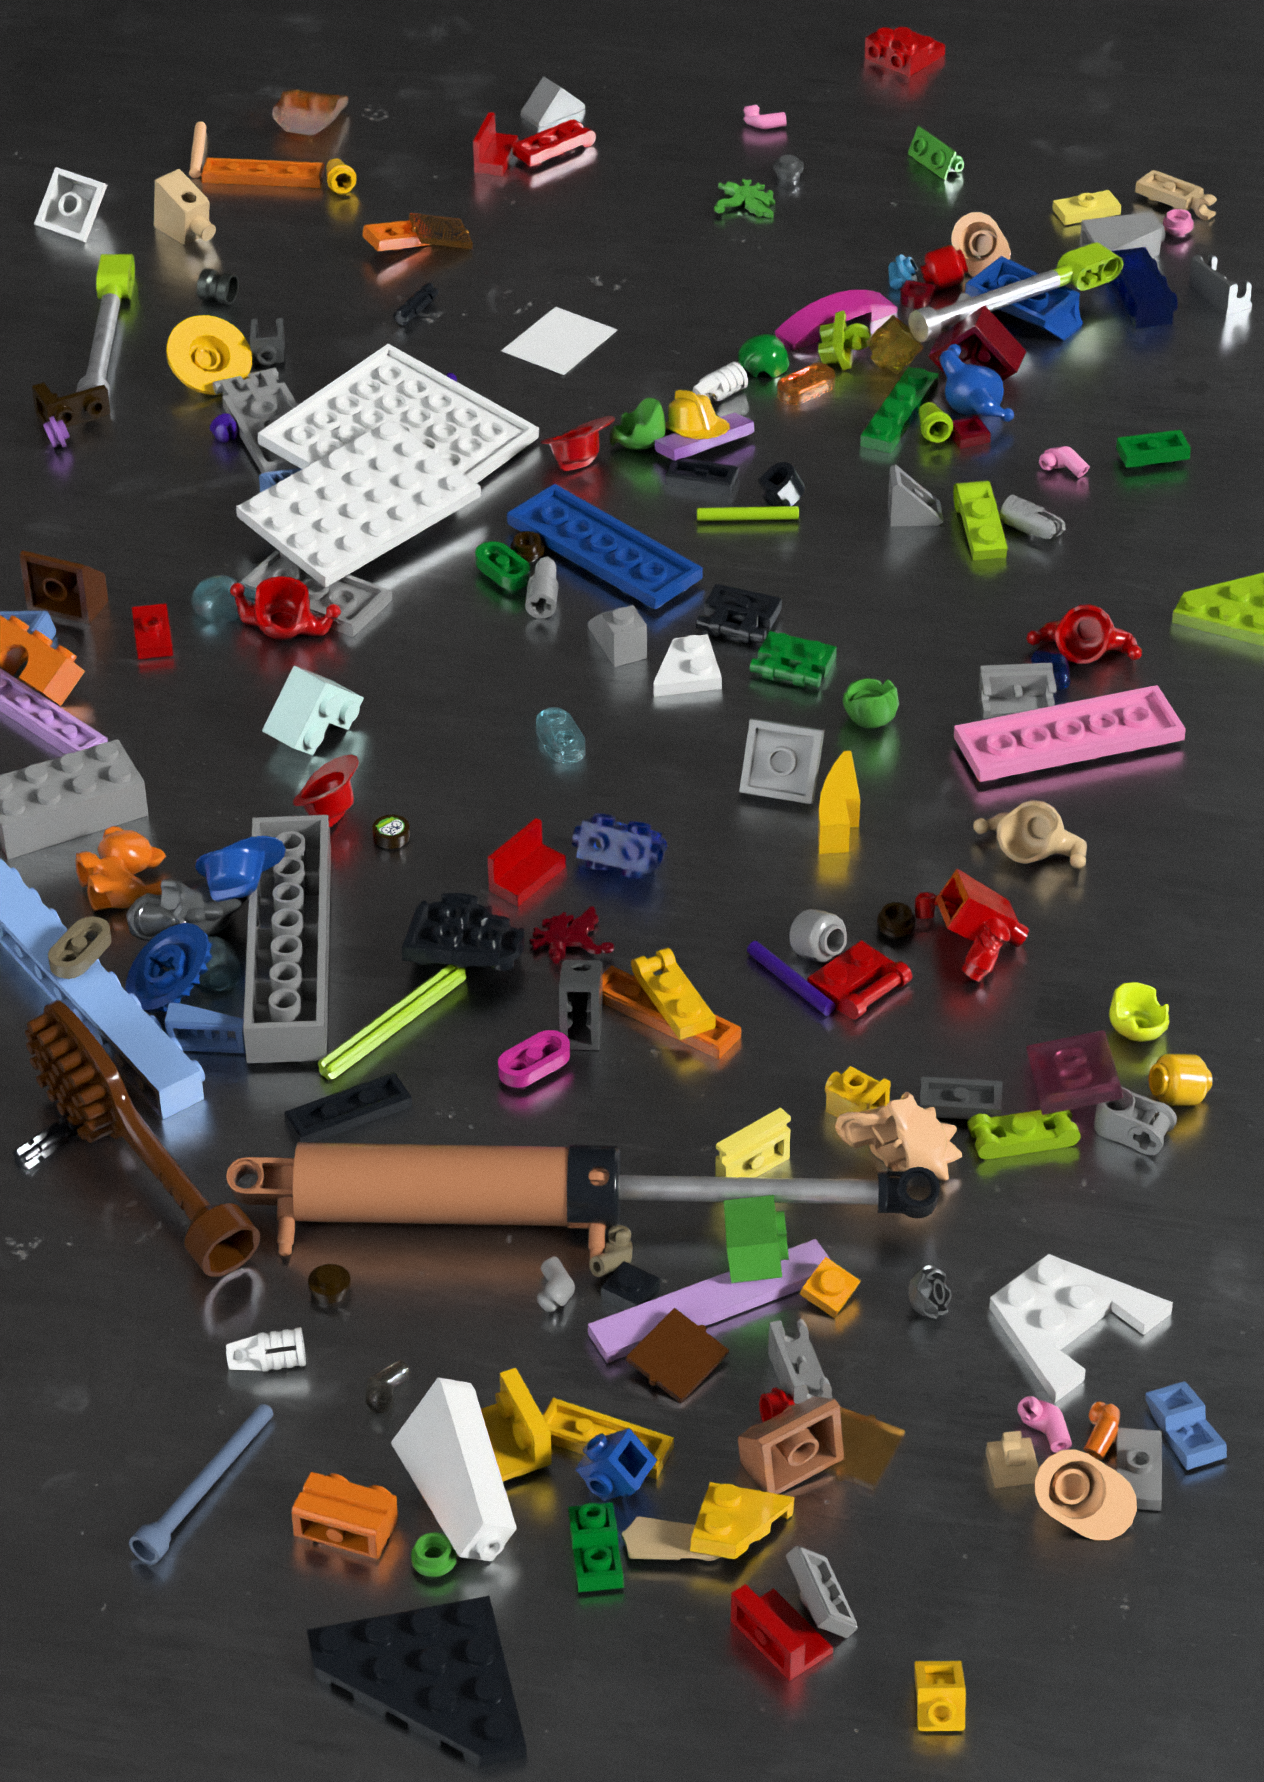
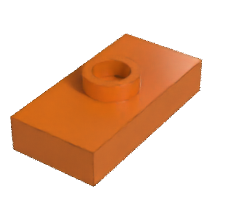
(391, 236)

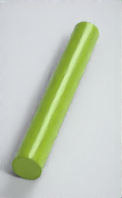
(748, 513)

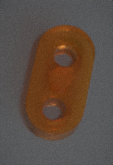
(806, 384)

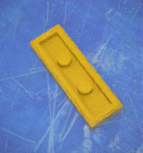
(575, 1426)

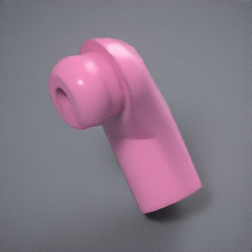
(764, 121)

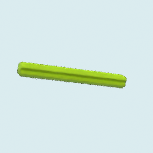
(391, 1021)

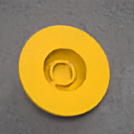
(207, 351)

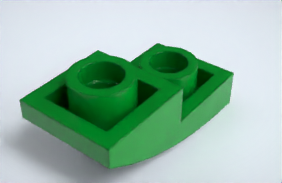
(595, 1547)

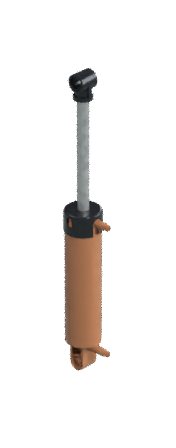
(517, 1187)

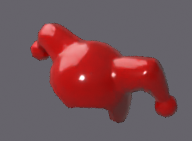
(282, 609)
(1086, 635)

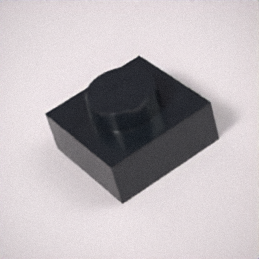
(629, 1287)

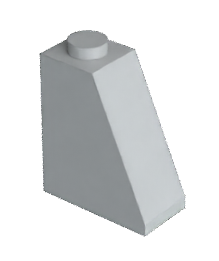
(1124, 232)

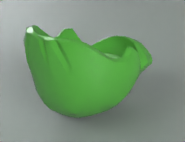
(640, 427)
(871, 702)

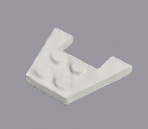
(1056, 1305)

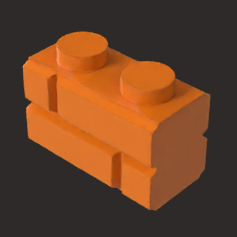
(345, 1514)

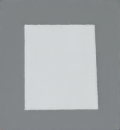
(559, 340)

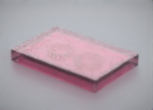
(1074, 1072)

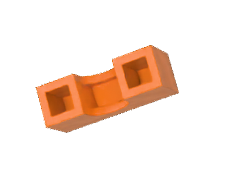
(47, 670)

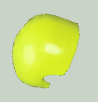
(1137, 1012)

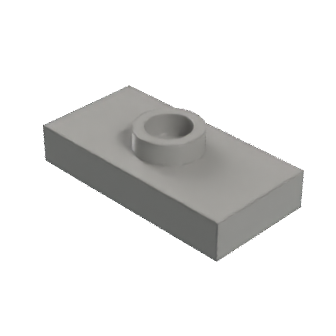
(1141, 1464)
(821, 1592)

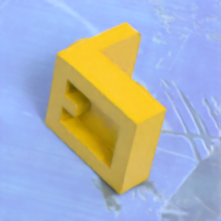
(940, 1695)

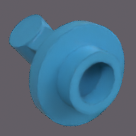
(902, 270)

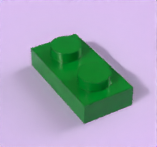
(1153, 448)

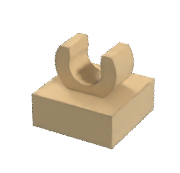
(1012, 1460)

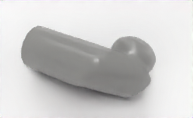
(559, 1285)

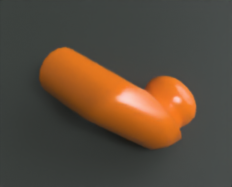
(1106, 1423)

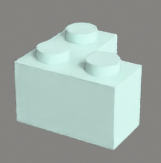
(307, 708)

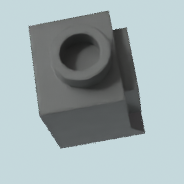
(267, 349)

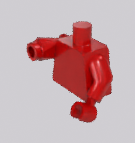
(977, 915)

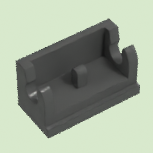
(1216, 286)

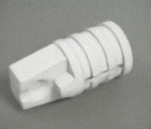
(722, 382)
(253, 1354)

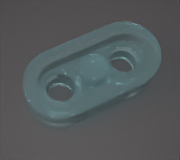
(560, 735)

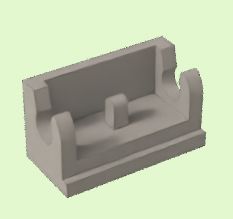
(1015, 688)
(796, 1363)

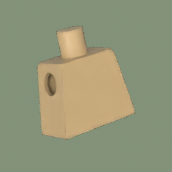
(181, 209)

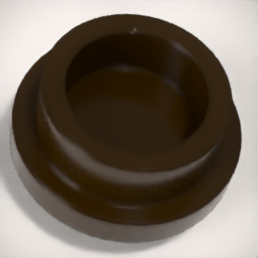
(528, 545)
(896, 920)
(329, 1283)

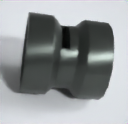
(217, 286)

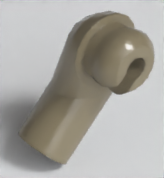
(617, 1250)

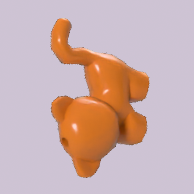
(111, 877)

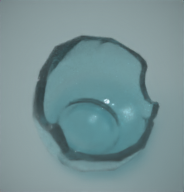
(213, 598)

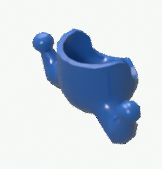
(972, 387)

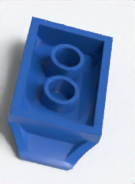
(1050, 311)

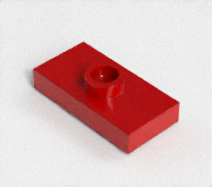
(152, 631)

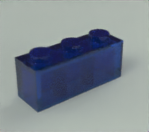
(1144, 289)

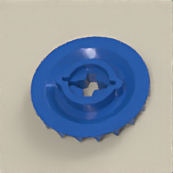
(177, 947)

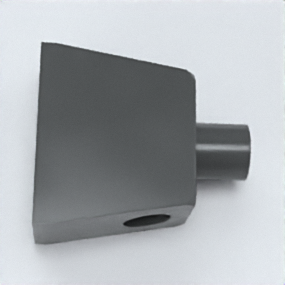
(581, 991)

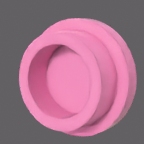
(1178, 222)

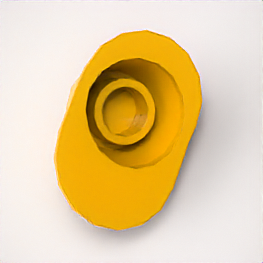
(694, 416)

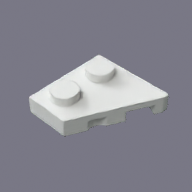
(688, 667)

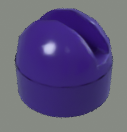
(219, 429)

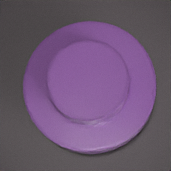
(56, 432)

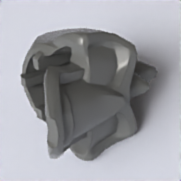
(180, 904)

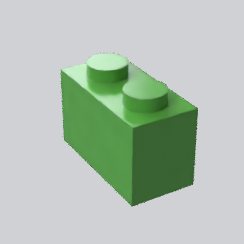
(755, 1238)

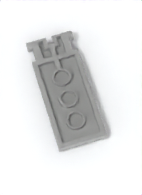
(254, 406)

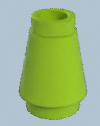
(935, 423)

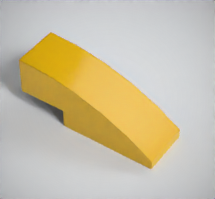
(838, 806)

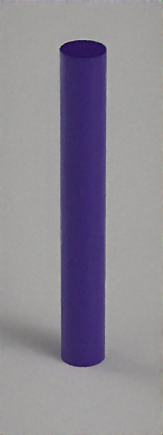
(791, 978)

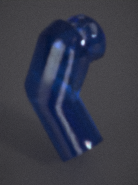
(1060, 667)

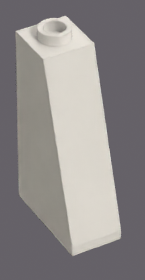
(456, 1469)

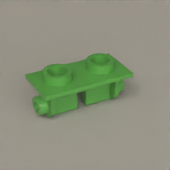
(934, 154)

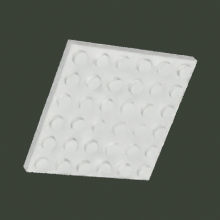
(393, 385)

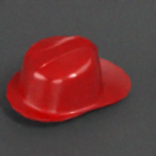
(578, 446)
(329, 789)

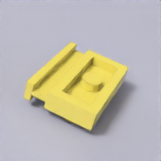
(755, 1147)

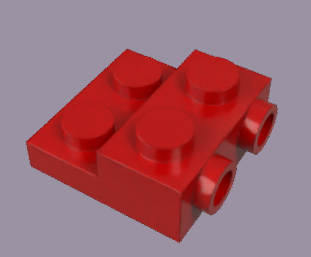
(902, 49)

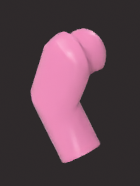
(1063, 457)
(1046, 1419)

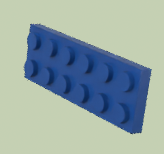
(605, 546)

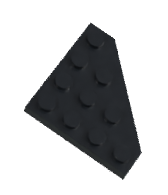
(432, 1669)

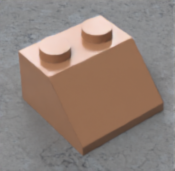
(793, 1444)

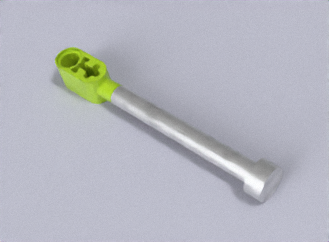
(1081, 267)
(113, 283)

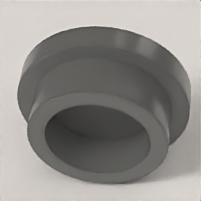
(788, 167)

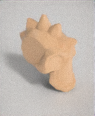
(902, 1136)

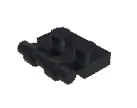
(742, 606)

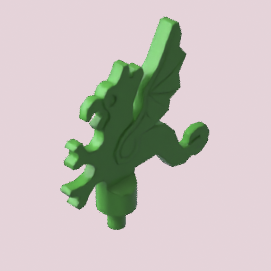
(755, 200)

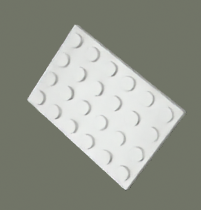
(358, 502)

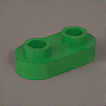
(502, 565)

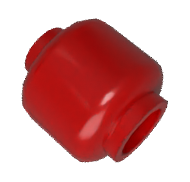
(944, 267)

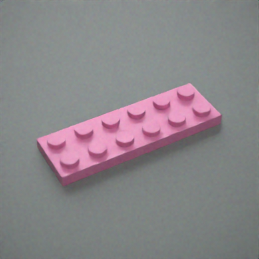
(1068, 733)

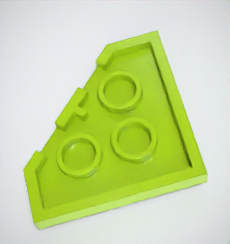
(1226, 609)

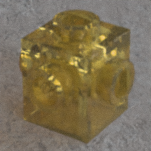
(893, 345)

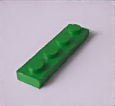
(899, 410)

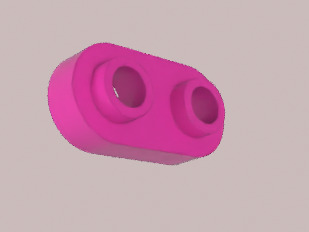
(534, 1058)

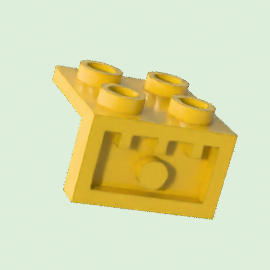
(517, 1428)

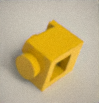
(855, 1092)

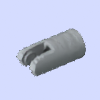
(1030, 518)
(542, 590)

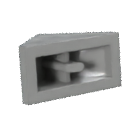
(550, 104)
(910, 502)

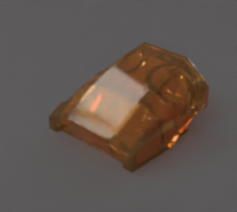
(307, 111)

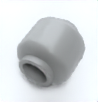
(818, 935)

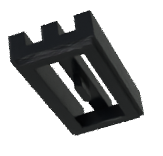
(701, 476)

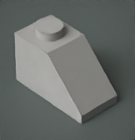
(621, 635)

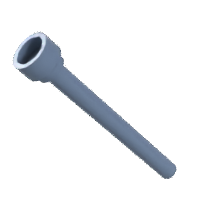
(153, 1540)

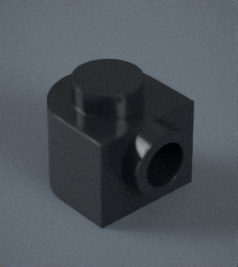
(781, 485)

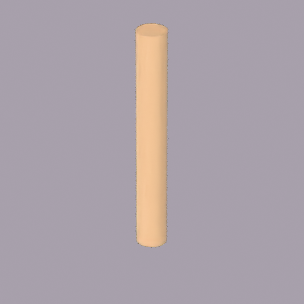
(197, 150)

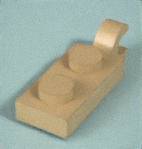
(1176, 193)

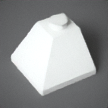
(70, 204)

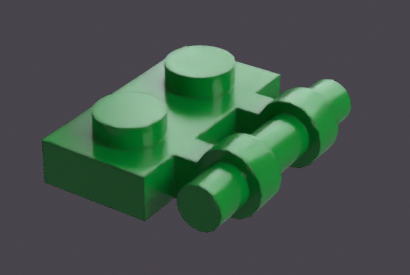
(793, 659)

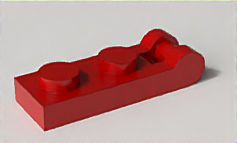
(553, 142)

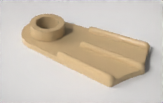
(660, 1540)

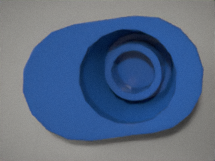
(238, 867)

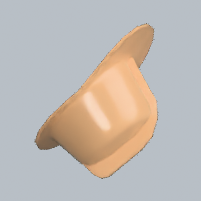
(980, 241)
(1085, 1495)

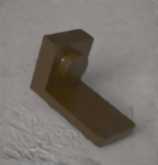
(71, 408)

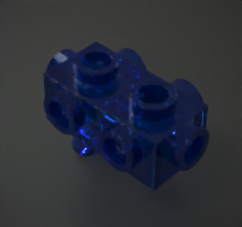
(624, 846)

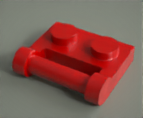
(853, 972)

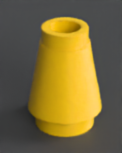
(340, 176)

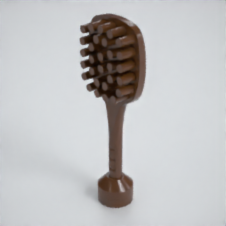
(95, 1095)

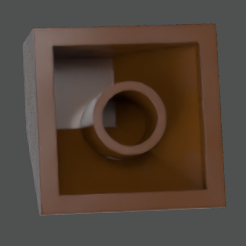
(62, 587)

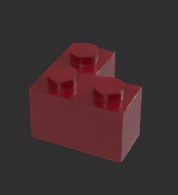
(982, 343)

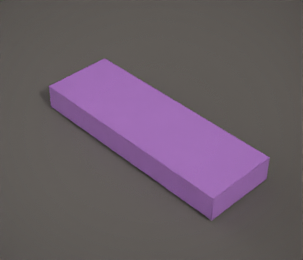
(678, 446)

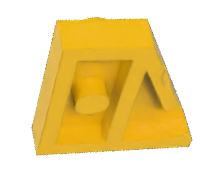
(735, 1518)

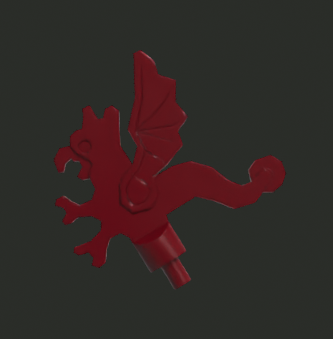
(561, 936)

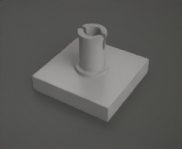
(781, 761)

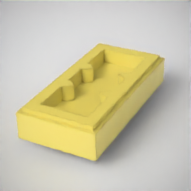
(1086, 206)

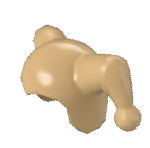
(1033, 834)

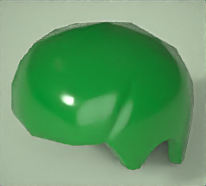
(765, 354)

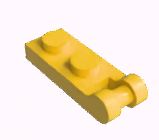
(673, 994)

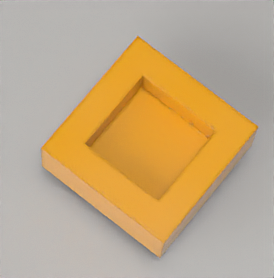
(829, 1287)

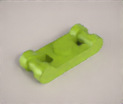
(1022, 1133)

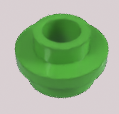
(429, 1546)

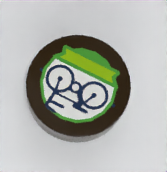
(391, 831)

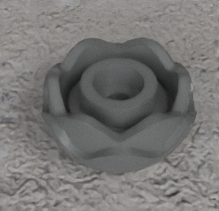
(929, 1292)

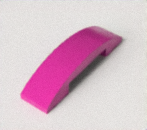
(804, 326)

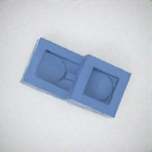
(1184, 1425)

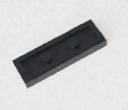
(348, 1109)

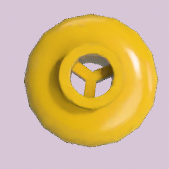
(1180, 1079)

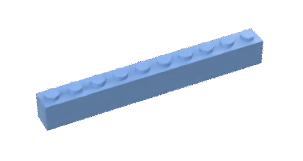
(129, 1036)

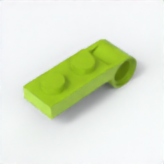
(980, 519)

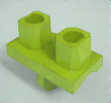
(841, 341)

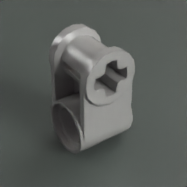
(1133, 1120)

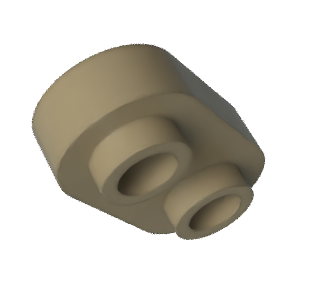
(79, 947)

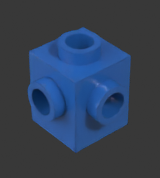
(615, 1464)

